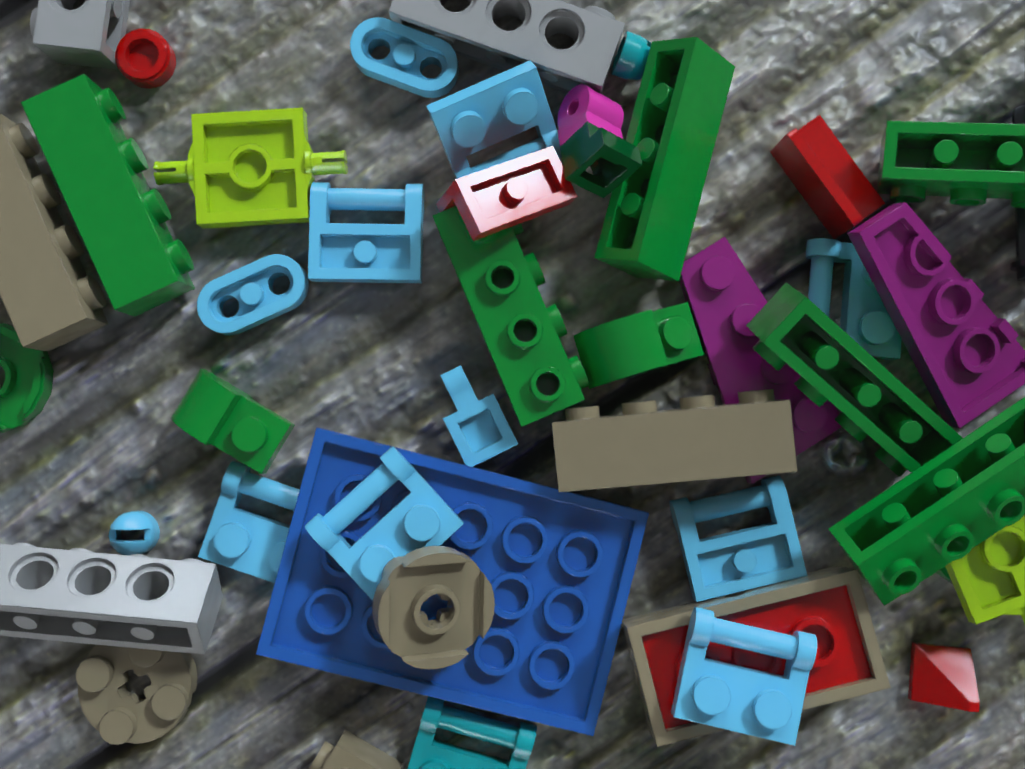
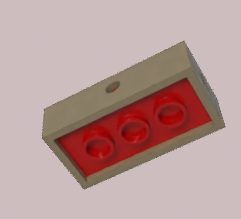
(821, 604)

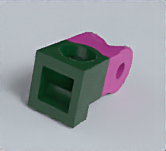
(593, 138)

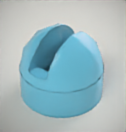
(134, 521)

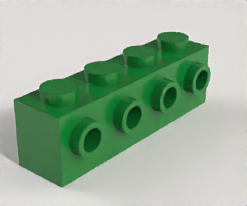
(676, 134)
(952, 162)
(109, 195)
(514, 319)
(851, 379)
(939, 508)

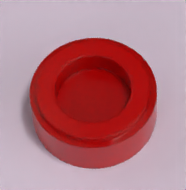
(145, 58)

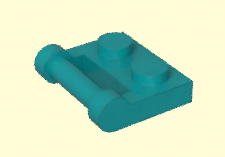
(441, 755)

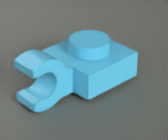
(478, 425)

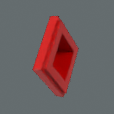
(943, 676)

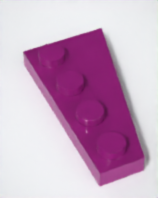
(722, 304)
(950, 333)

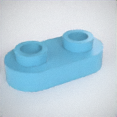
(408, 56)
(254, 292)

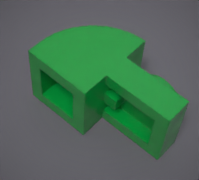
(638, 344)
(231, 421)

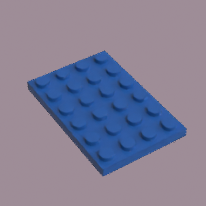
(555, 572)

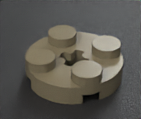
(409, 583)
(123, 715)

